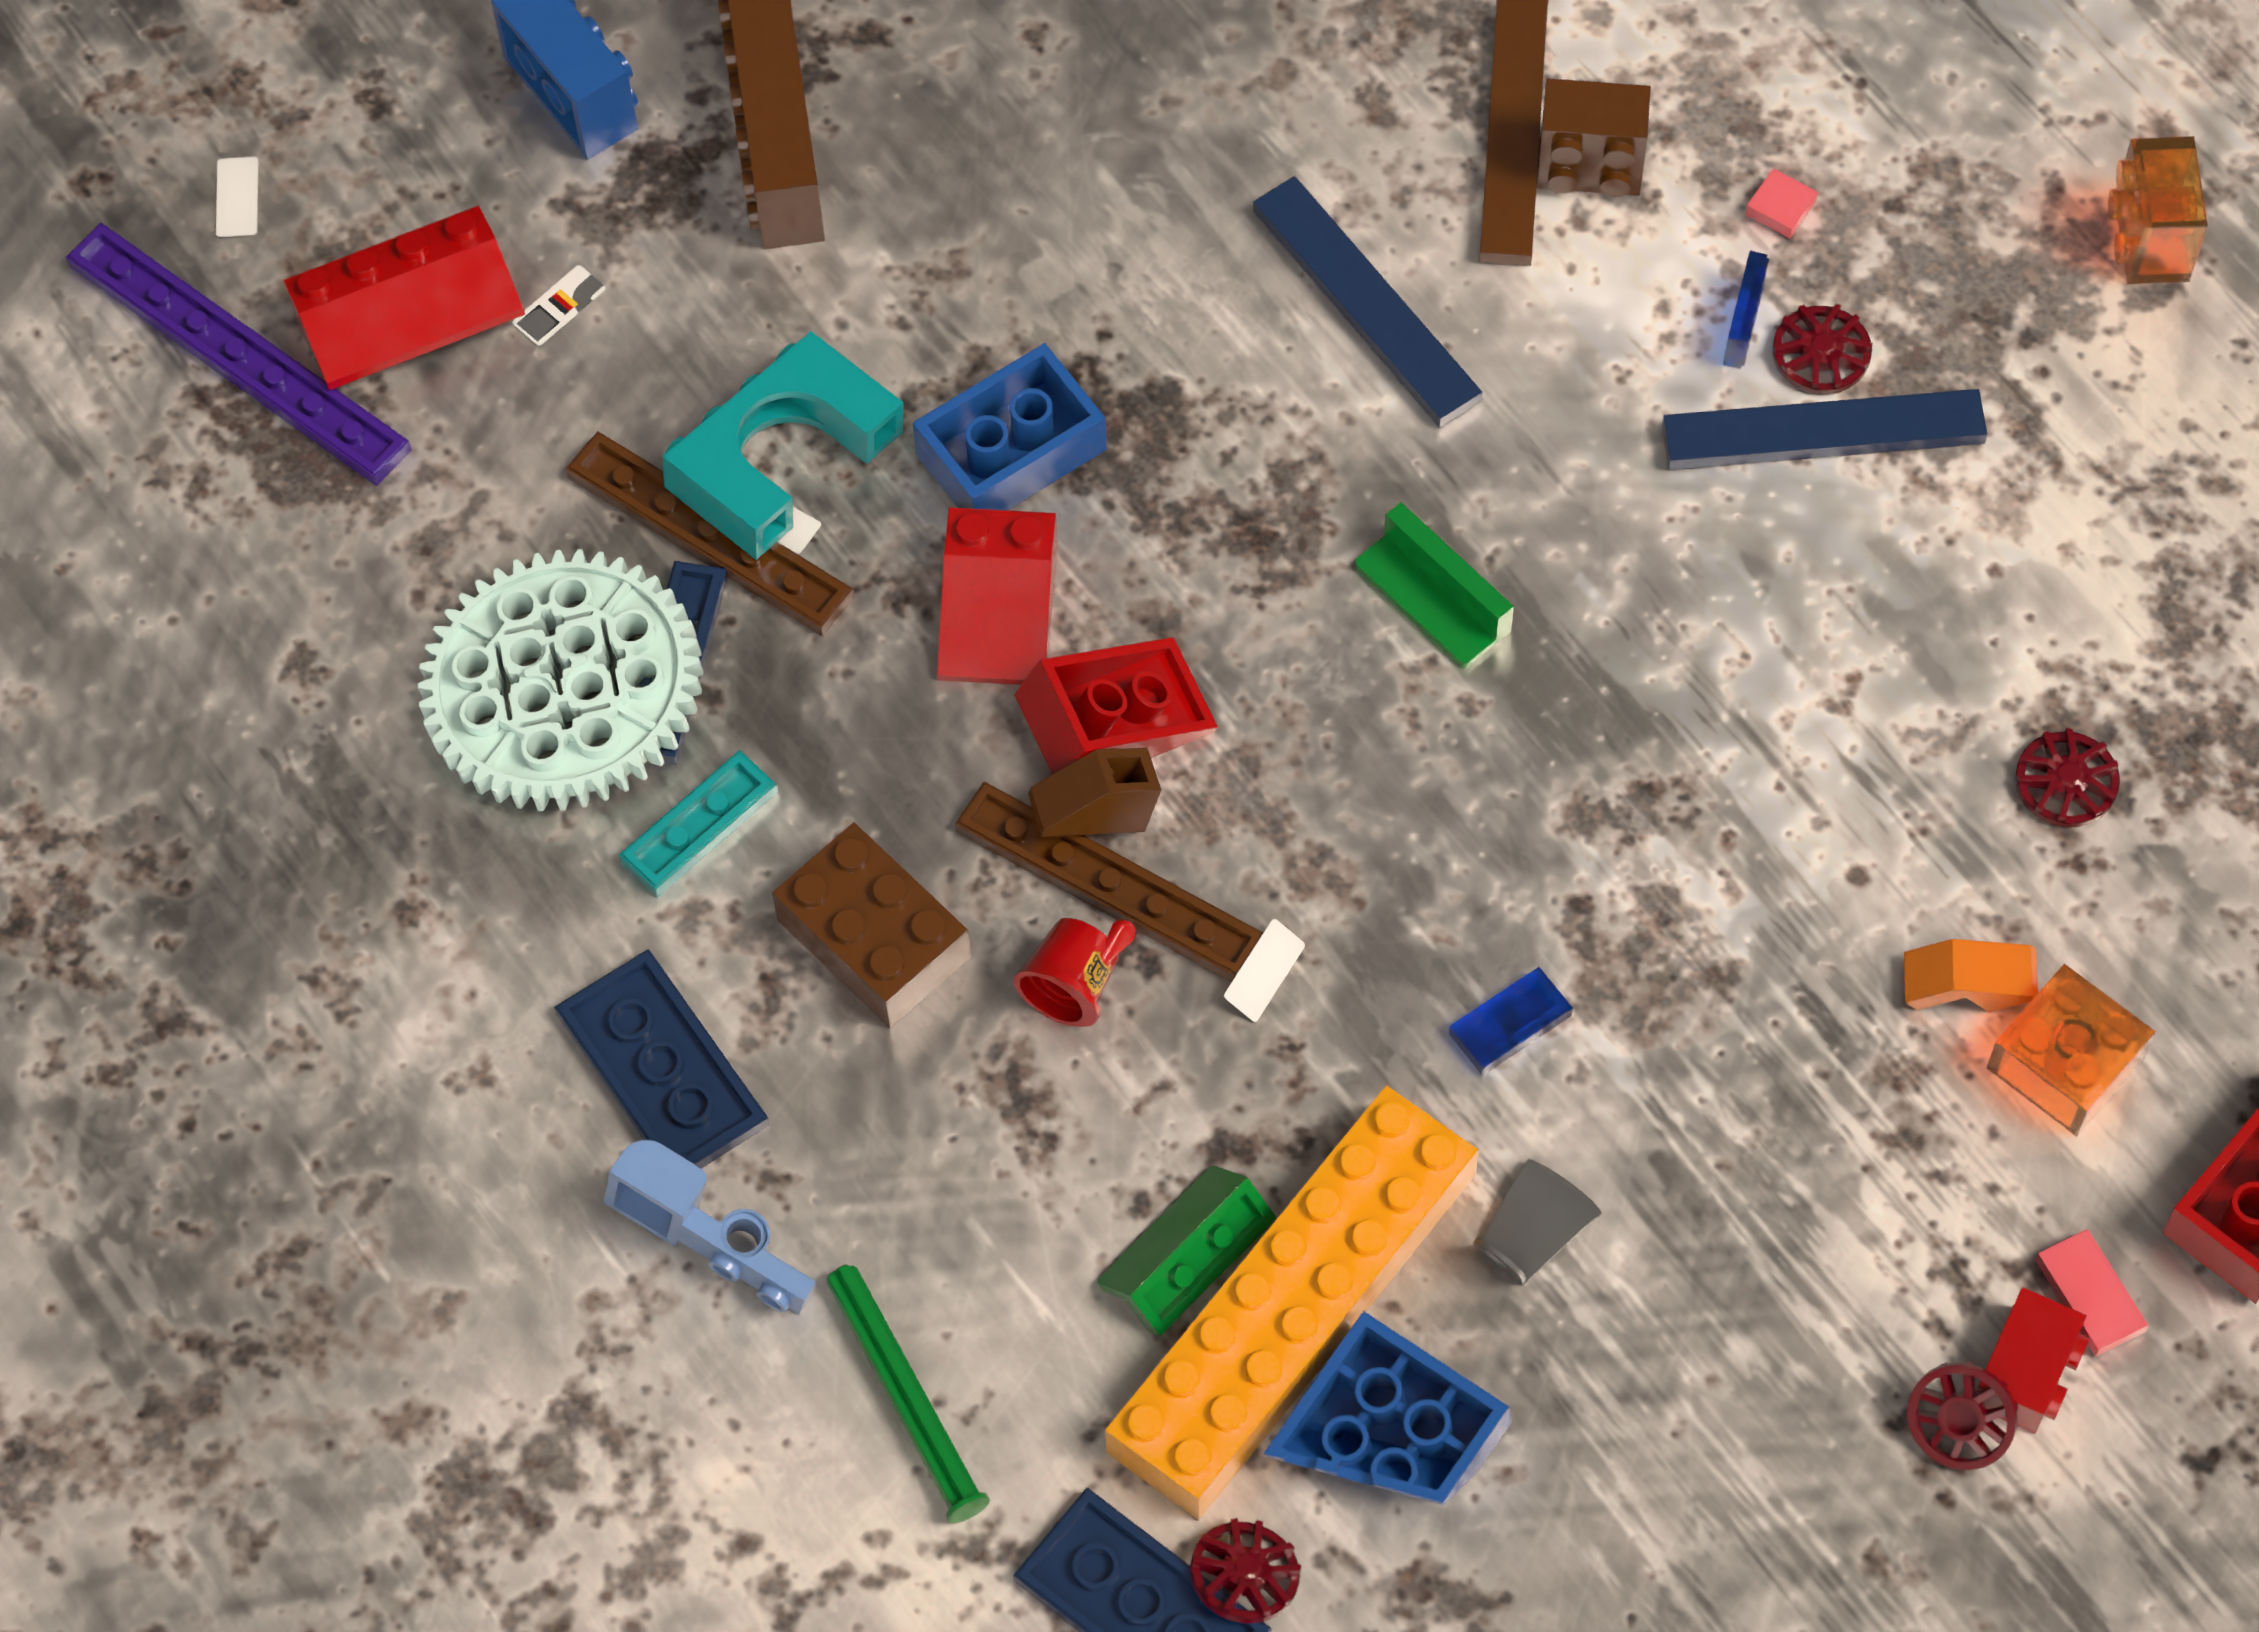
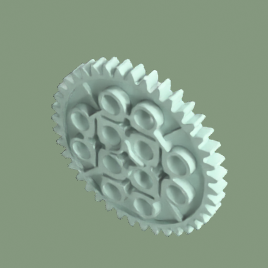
(487, 638)

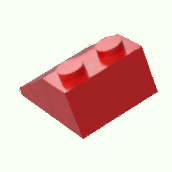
(996, 594)
(1114, 701)

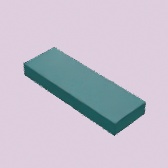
(698, 823)

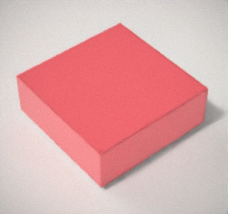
(1781, 203)

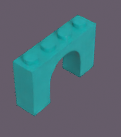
(803, 385)

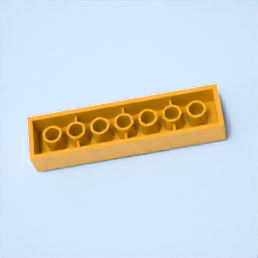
(1291, 1302)

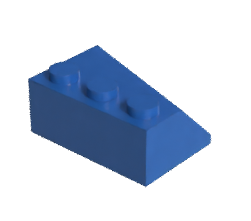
(1392, 1418)

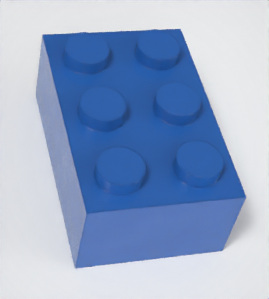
(569, 70)
(1011, 433)

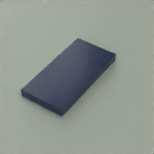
(661, 1062)
(1116, 1577)

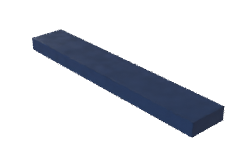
(1367, 301)
(1824, 429)

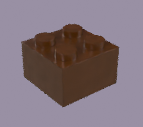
(1593, 137)

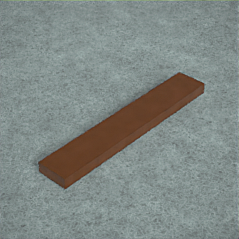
(1513, 132)
(776, 576)
(1109, 883)

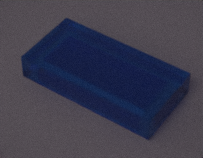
(1746, 310)
(1510, 1021)

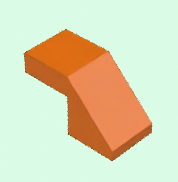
(1982, 971)

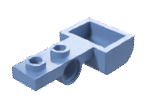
(664, 1197)

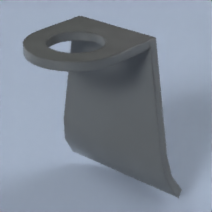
(1535, 1221)

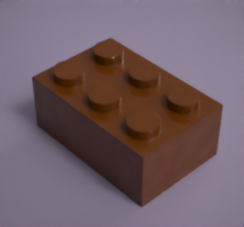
(872, 925)

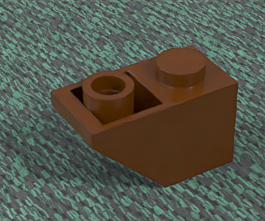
(1098, 794)

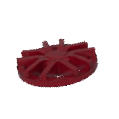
(1822, 348)
(2067, 778)
(1962, 1415)
(1245, 1571)

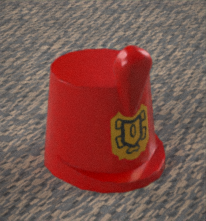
(1072, 969)

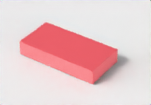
(2090, 1285)

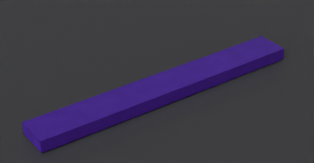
(239, 354)

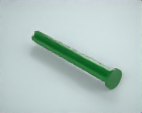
(906, 1395)

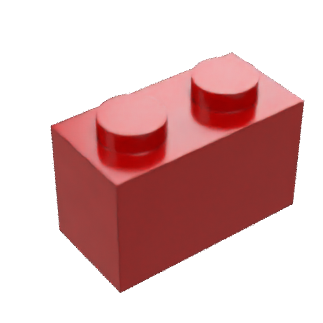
(2032, 1355)

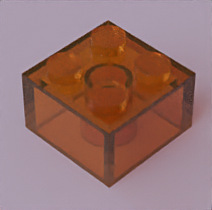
(2158, 210)
(2070, 1049)

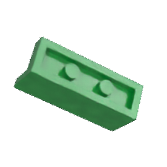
(1436, 588)
(1188, 1247)

